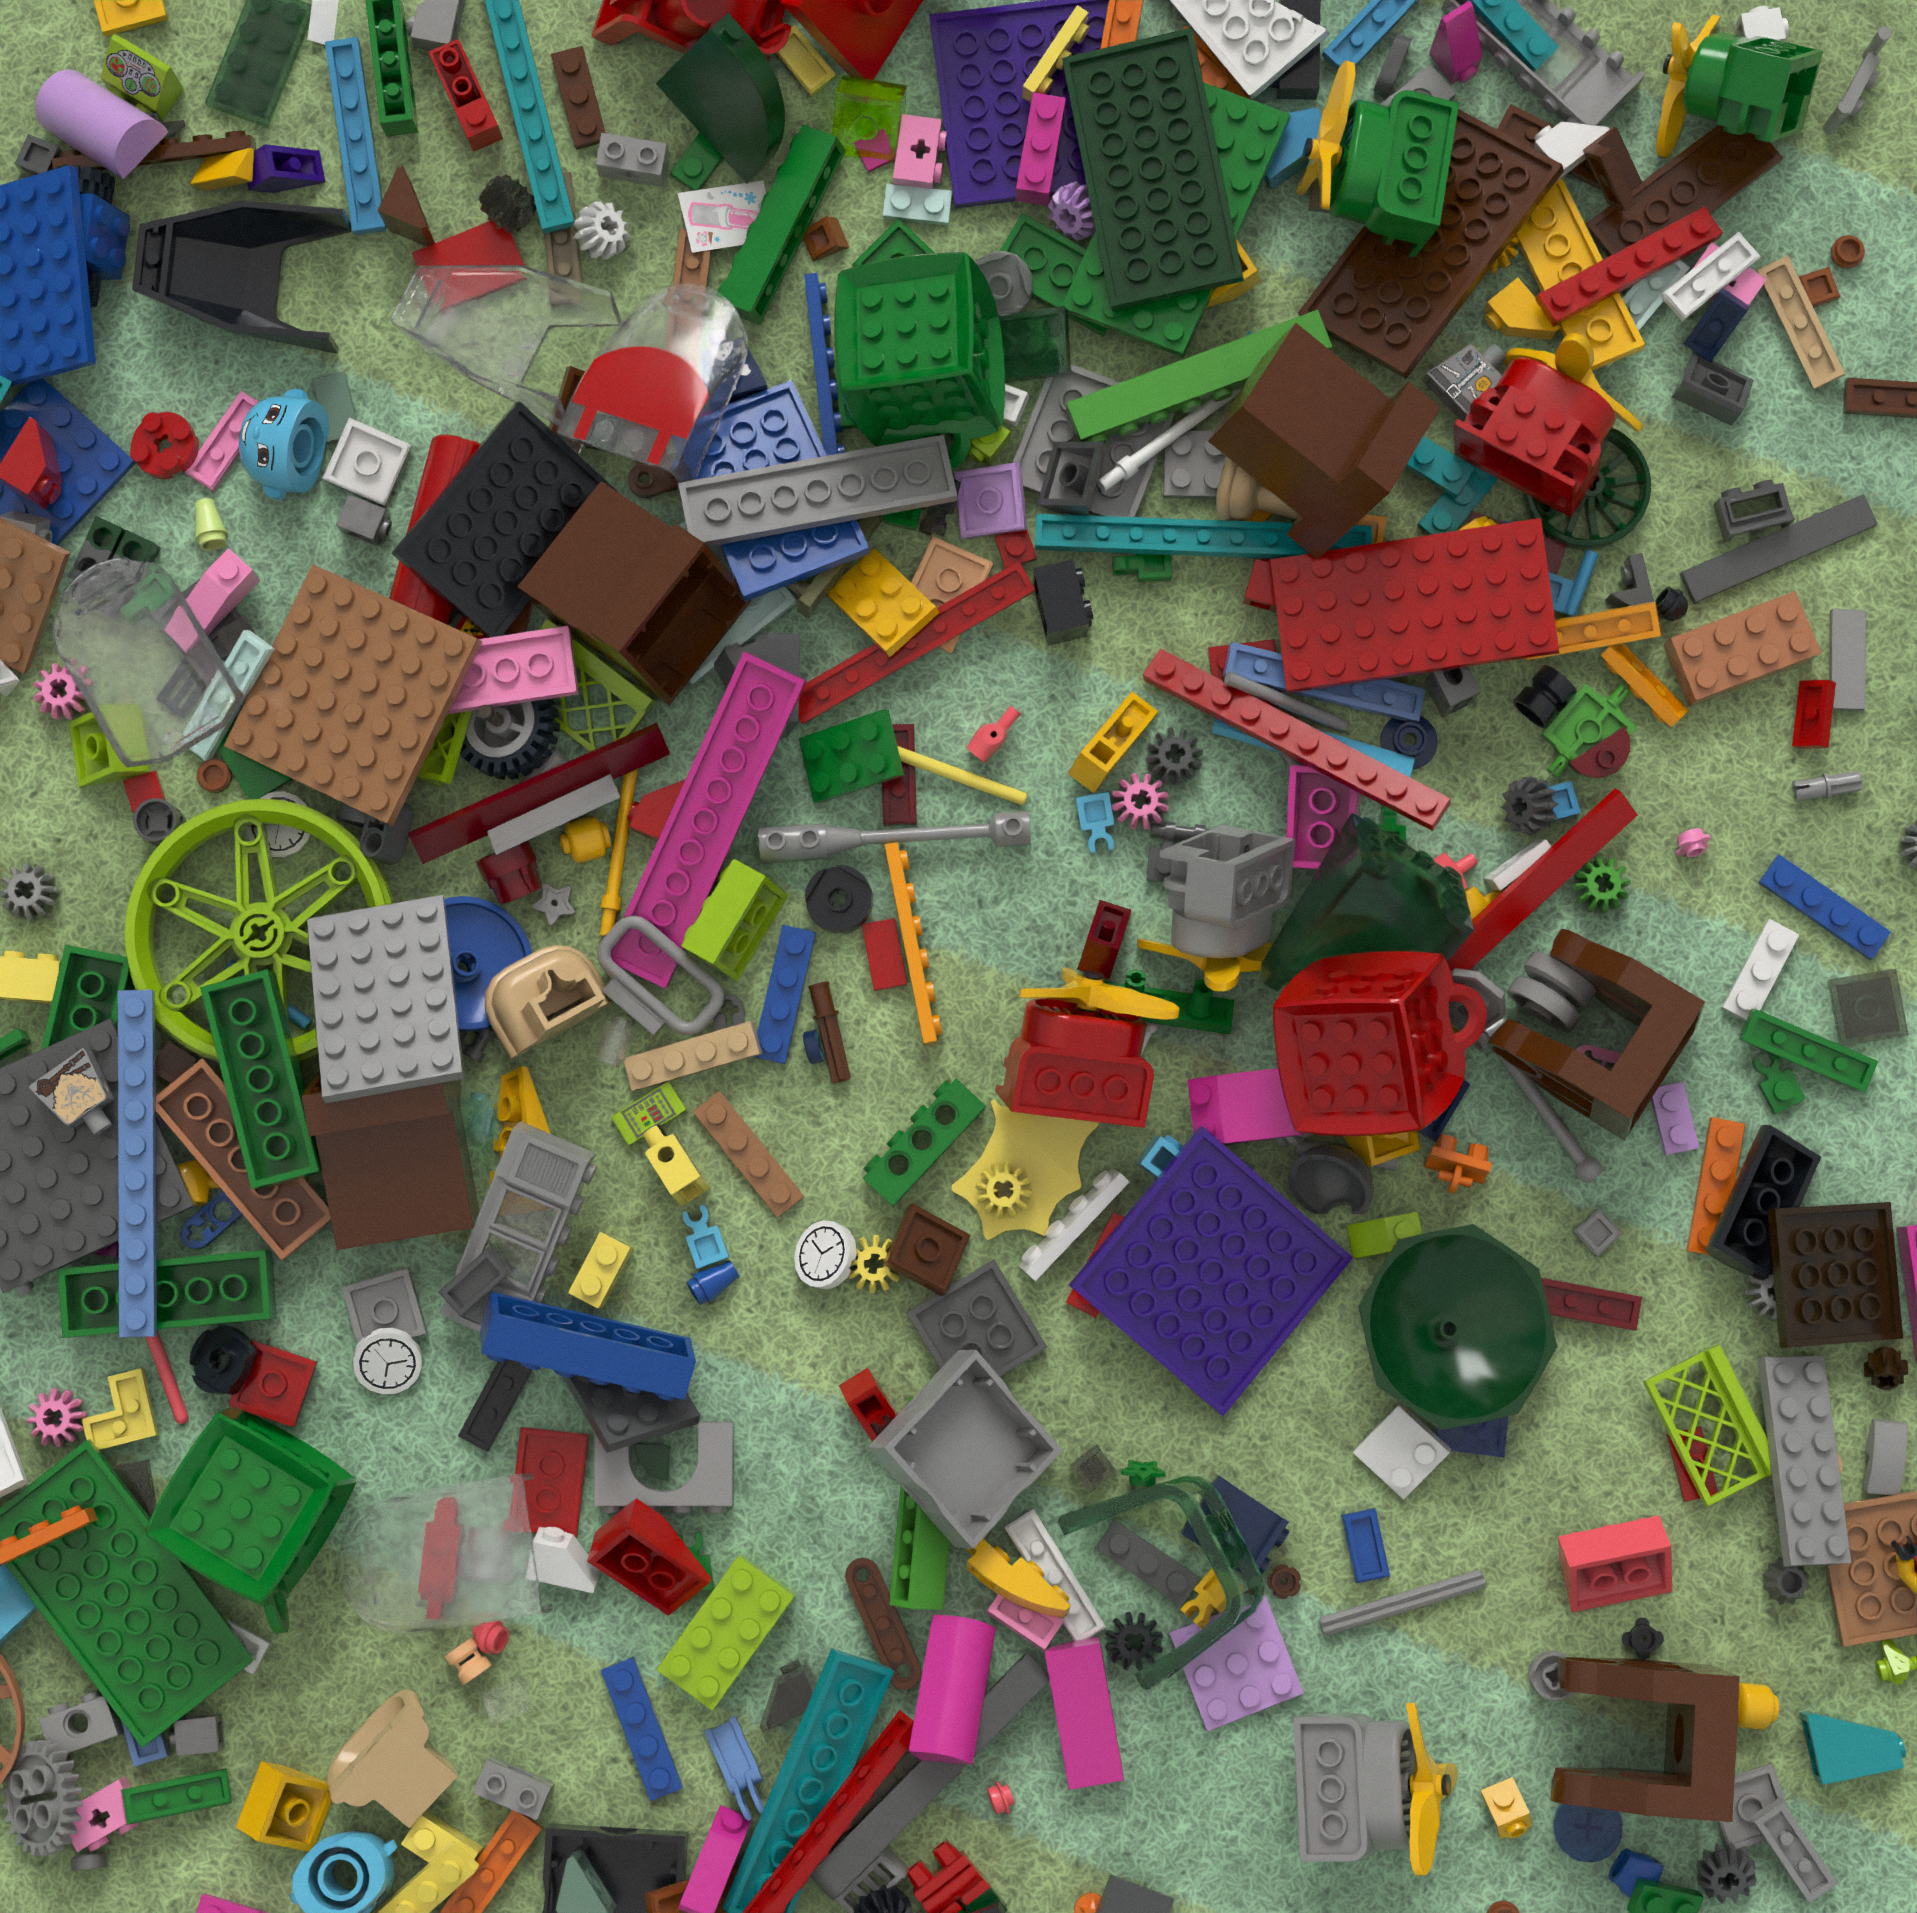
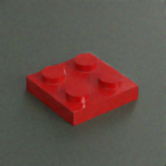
(276, 1385)

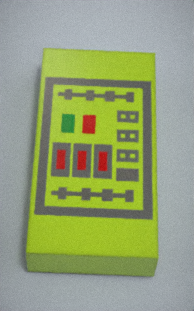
(650, 1110)

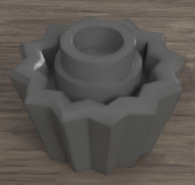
(1785, 1583)

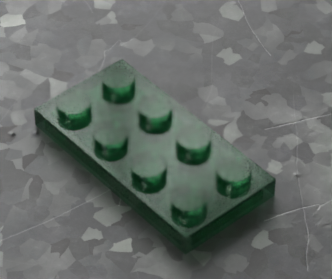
(259, 59)

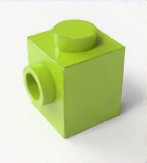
(990, 446)

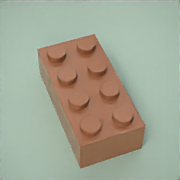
(1742, 648)

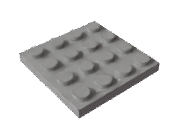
(1051, 424)

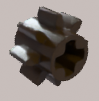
(1885, 1368)

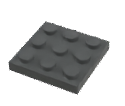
(979, 1316)

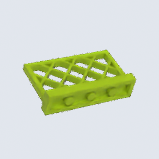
(614, 682)
(1732, 1404)

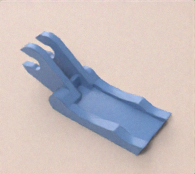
(736, 1763)

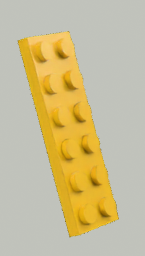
(1560, 246)

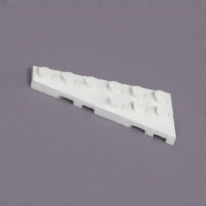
(1252, 37)

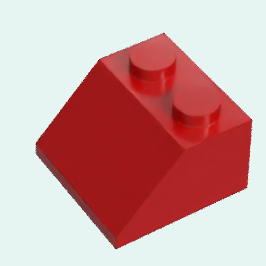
(32, 466)

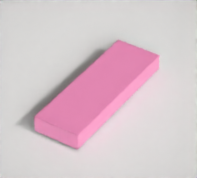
(222, 445)

